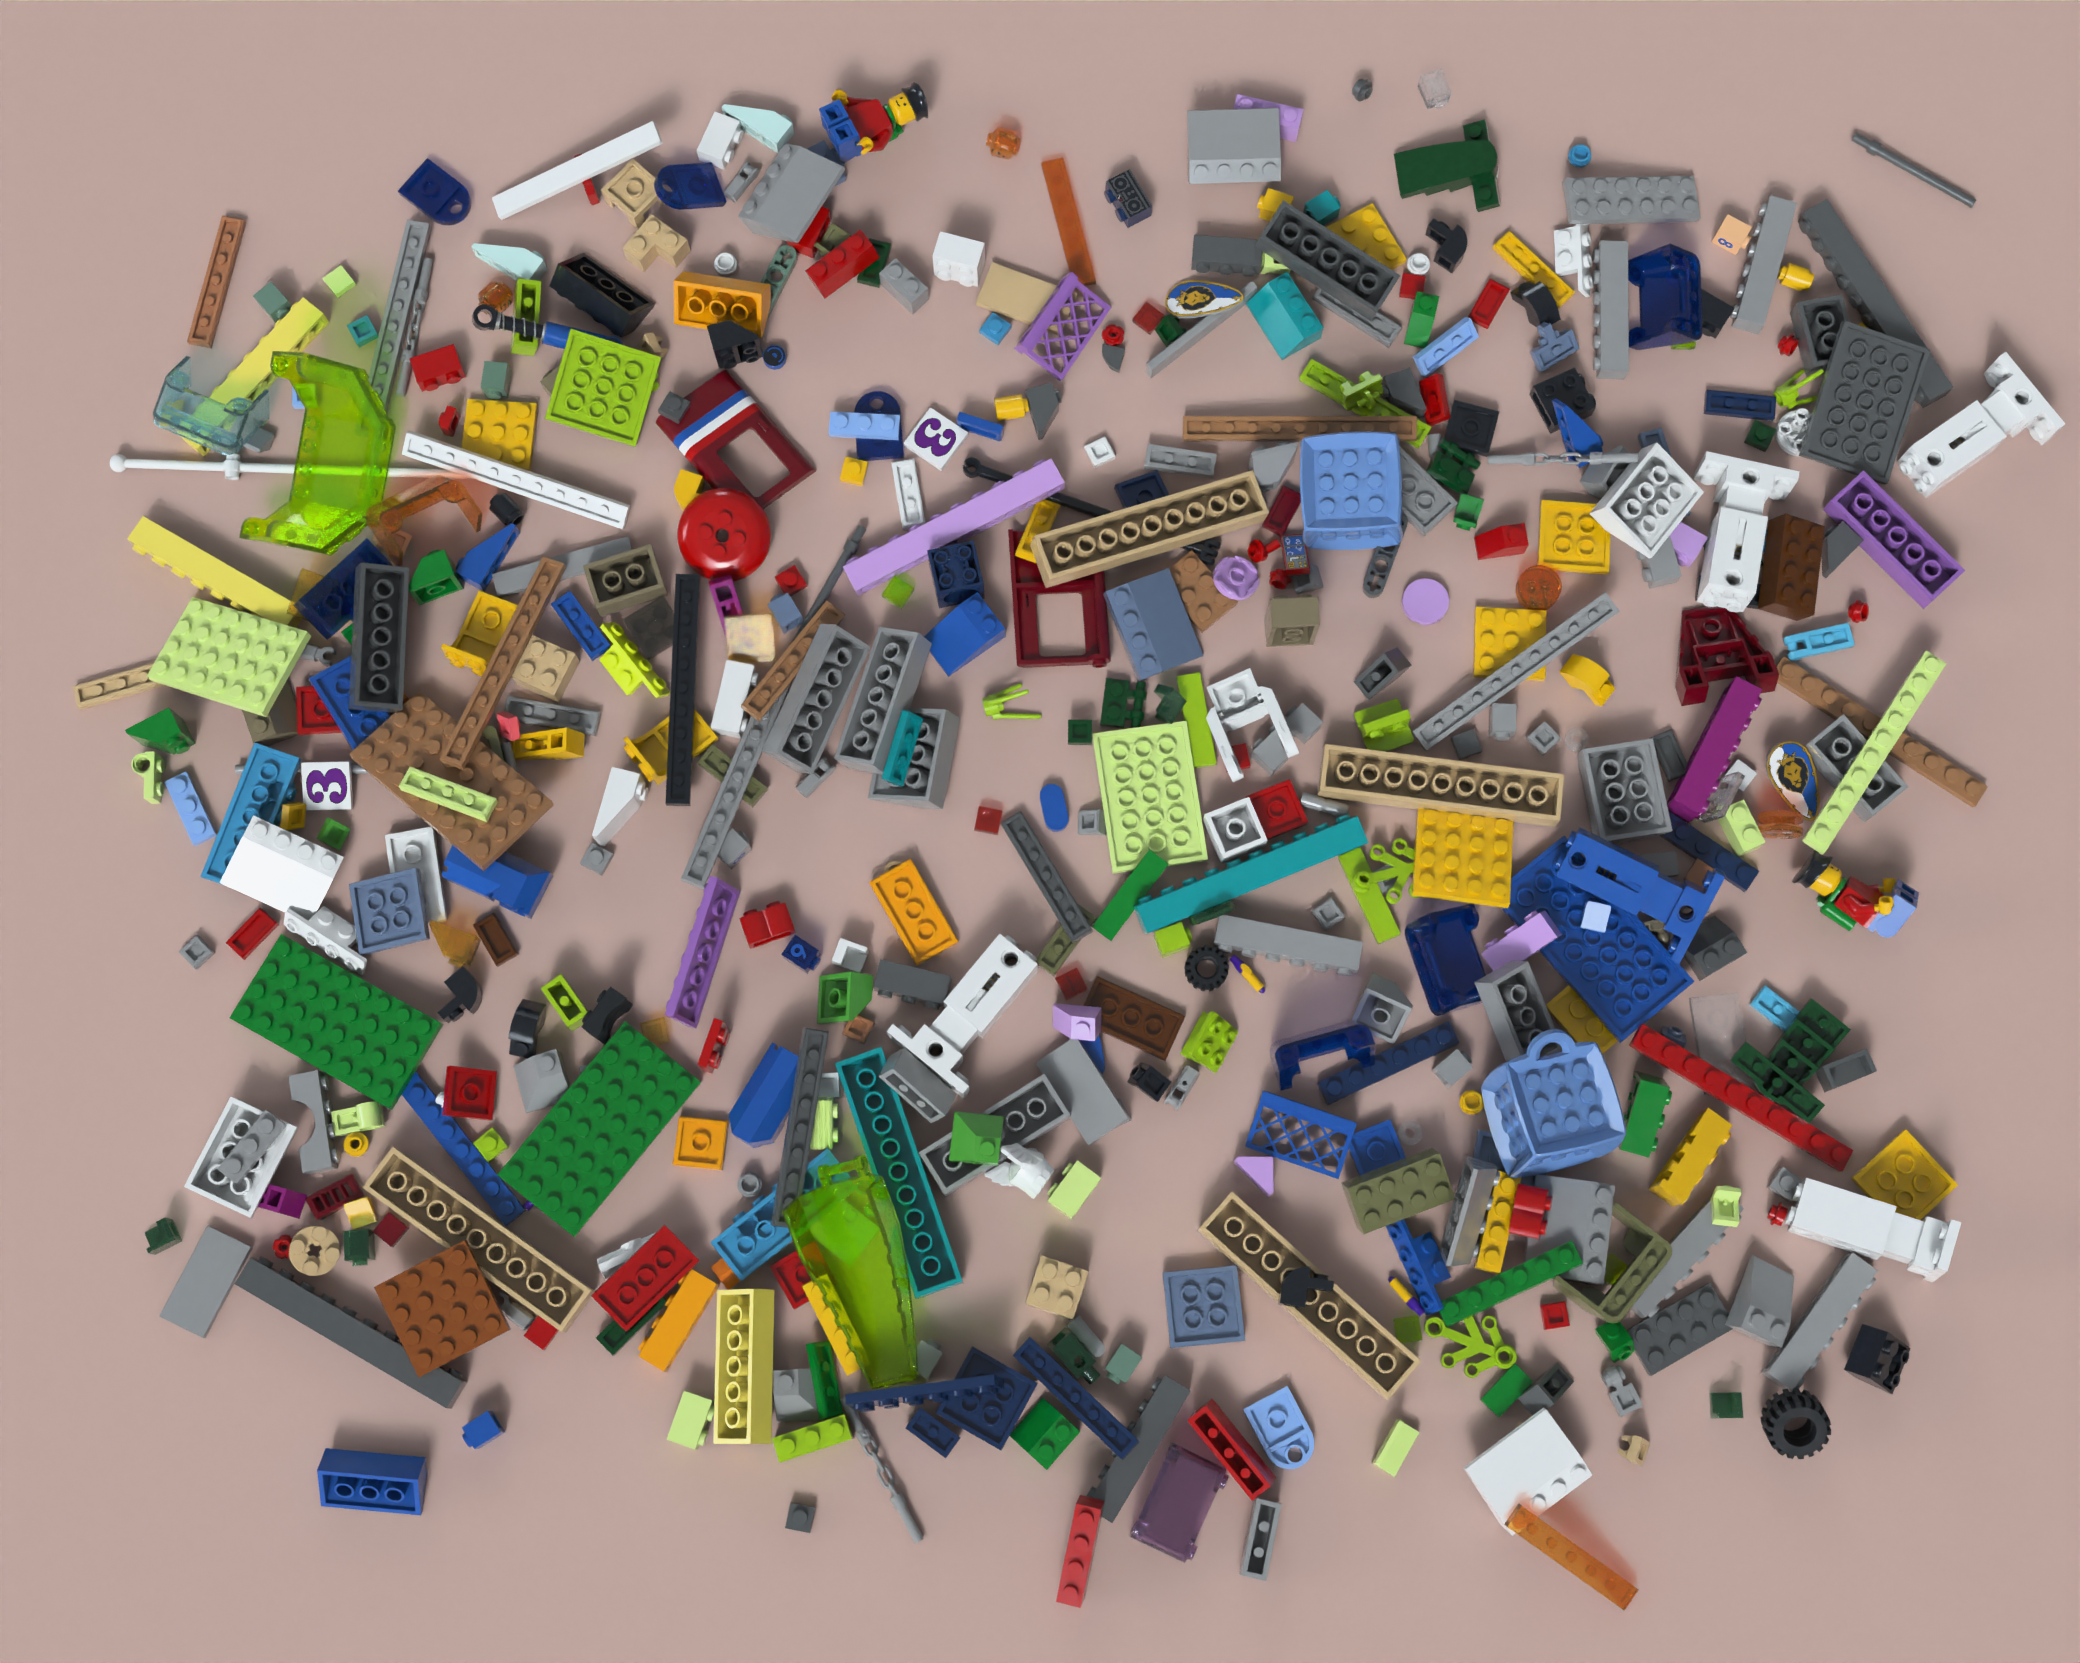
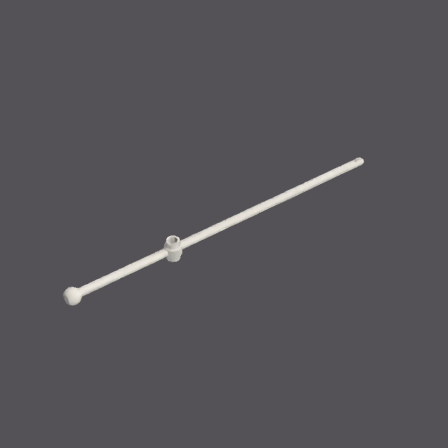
(233, 467)

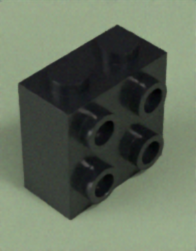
(1569, 389)

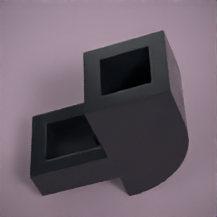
(1452, 244)
(1537, 302)
(467, 994)
(525, 1028)
(1295, 1286)

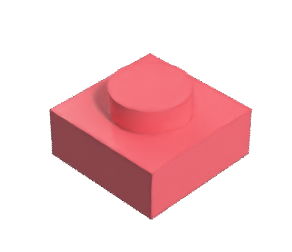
(508, 725)

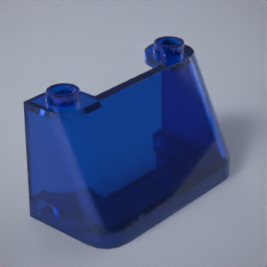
(1668, 297)
(1447, 958)
(1347, 1036)

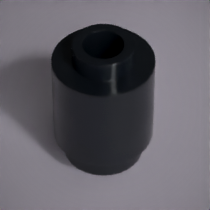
(506, 509)

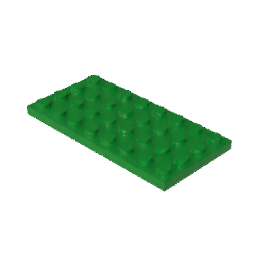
(336, 1021)
(599, 1129)

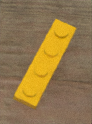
(1498, 1218)
(835, 1334)

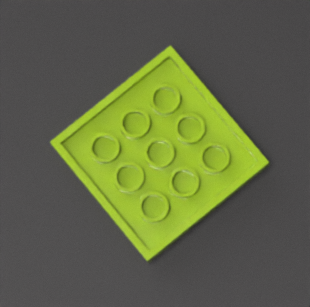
(602, 388)

